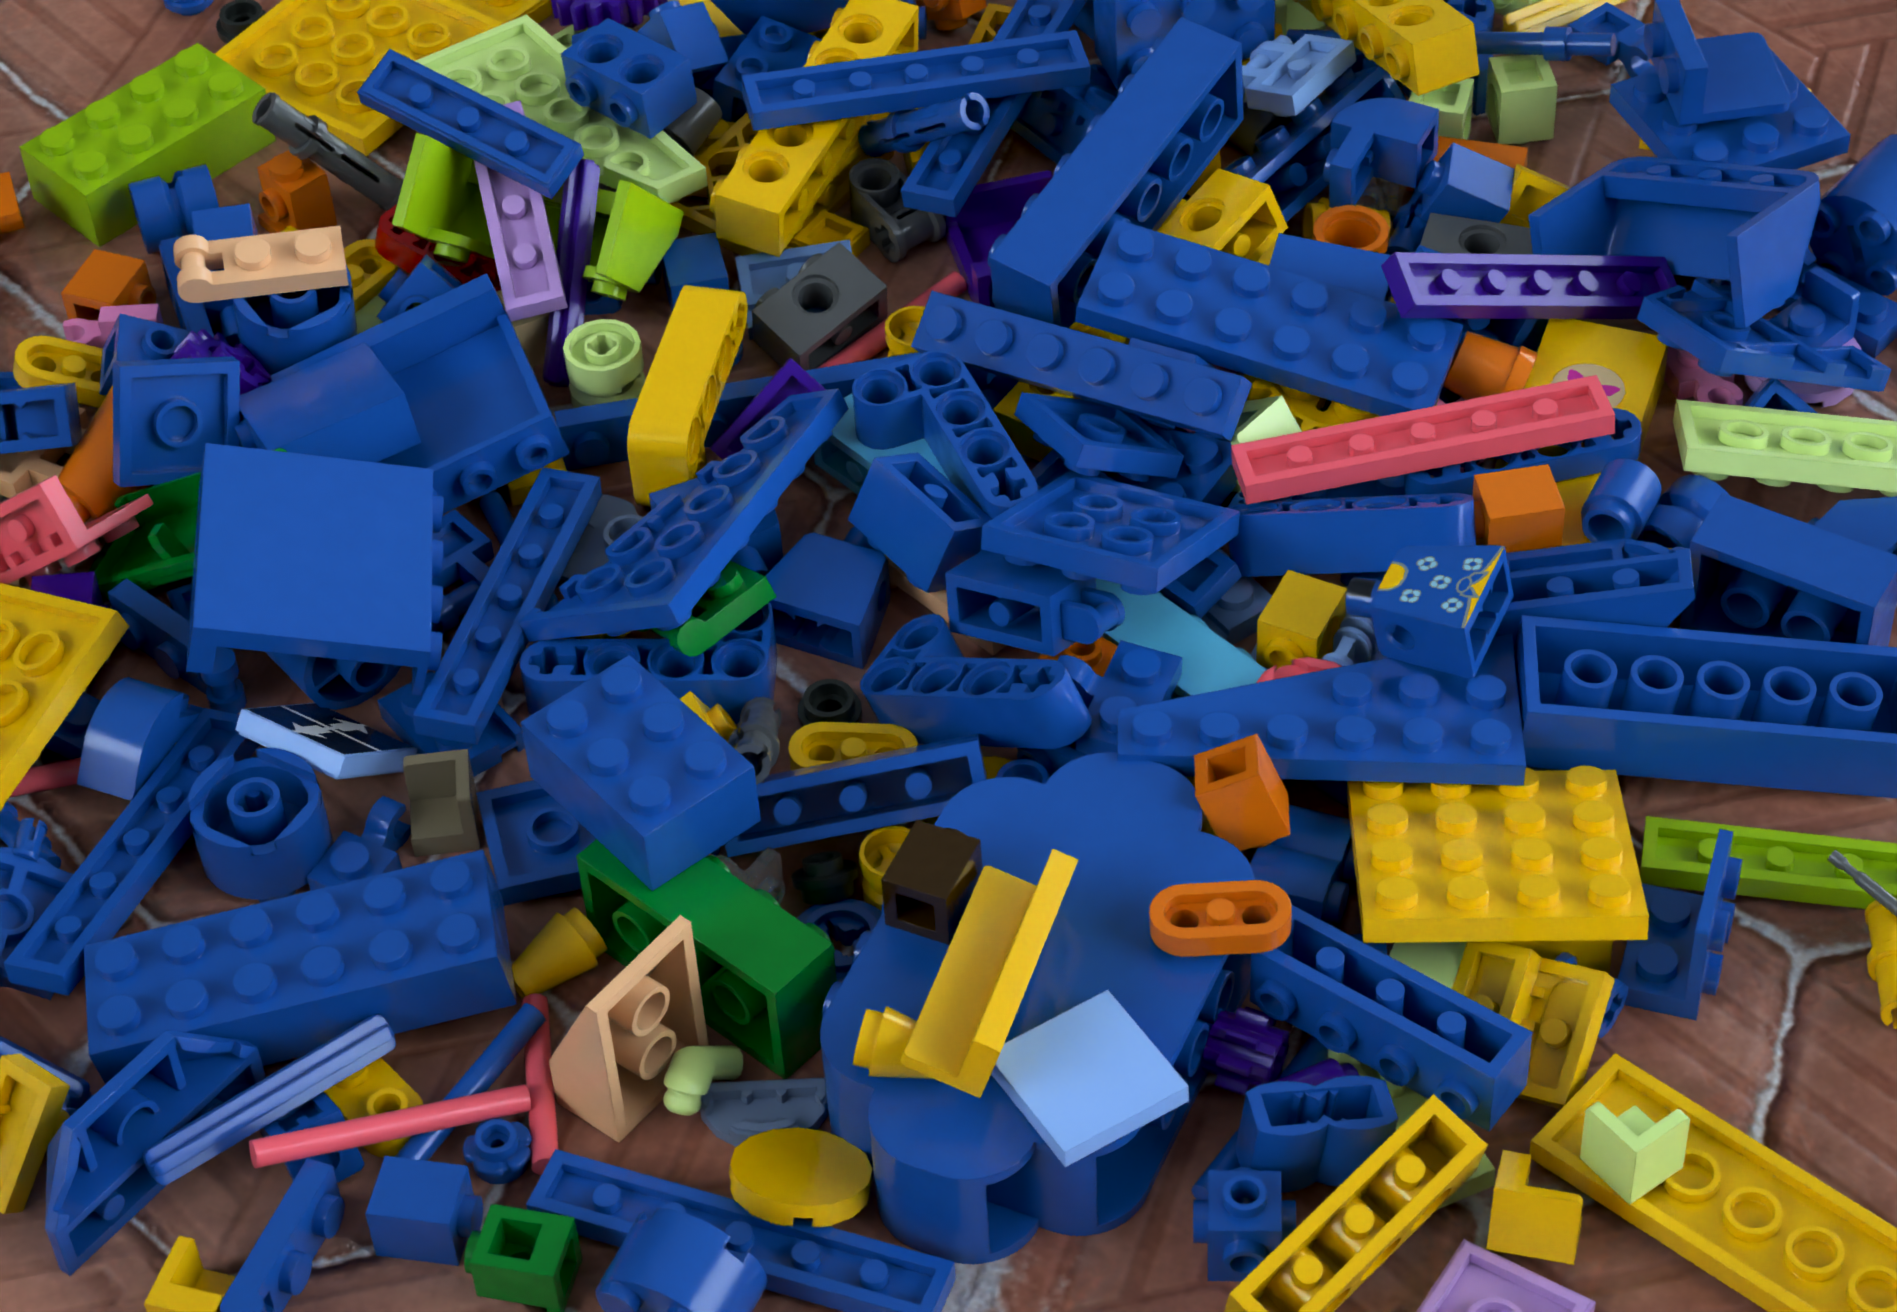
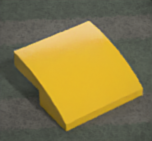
(1551, 999)

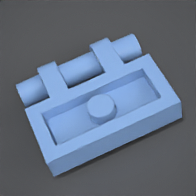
(1290, 75)

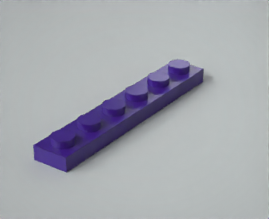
(1523, 285)

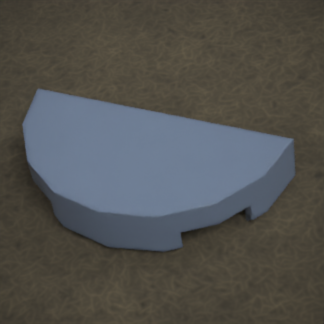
(752, 1107)

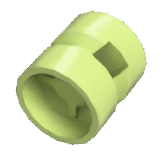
(603, 362)

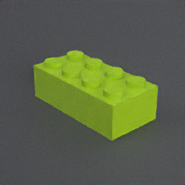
(157, 124)

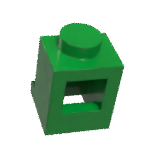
(524, 1257)

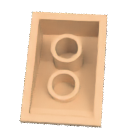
(625, 1037)

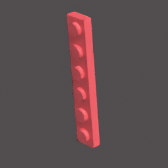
(1422, 439)

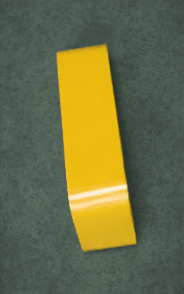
(684, 388)

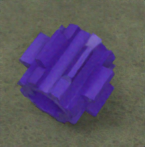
(1245, 1050)

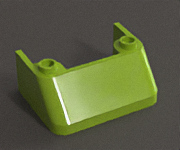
(445, 207)

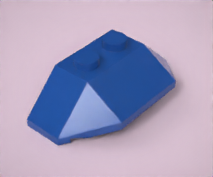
(1600, 583)
(96, 1155)

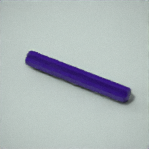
(572, 254)

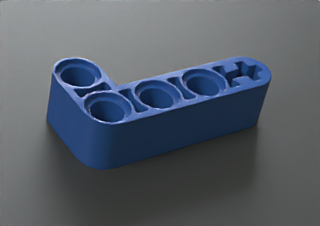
(940, 402)
(1345, 532)
(726, 673)
(943, 696)

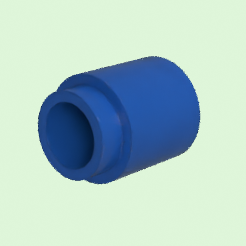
(1620, 501)

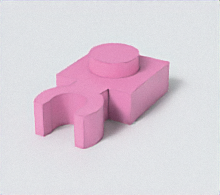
(1690, 380)

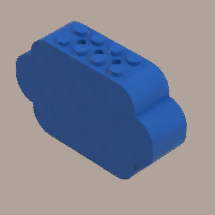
(971, 1171)

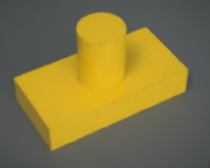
(28, 1121)

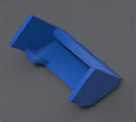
(1698, 215)

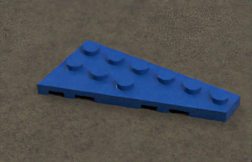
(685, 543)
(1351, 724)

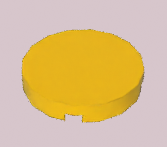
(800, 1176)

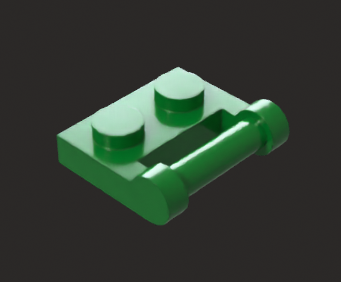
(720, 610)

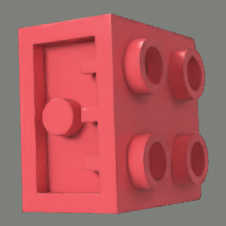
(45, 526)

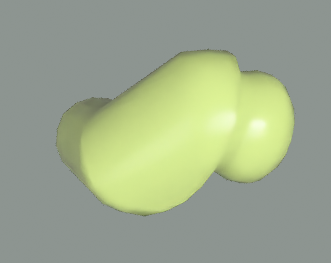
(693, 1071)

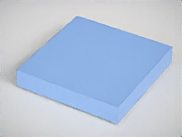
(1088, 1078)

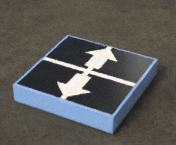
(325, 740)

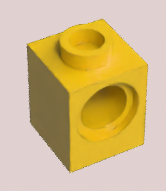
(1299, 620)

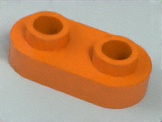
(1220, 918)

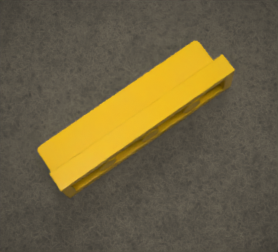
(986, 975)

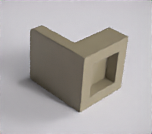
(442, 802)

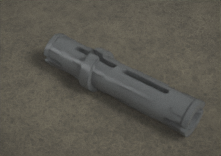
(312, 140)
(757, 735)

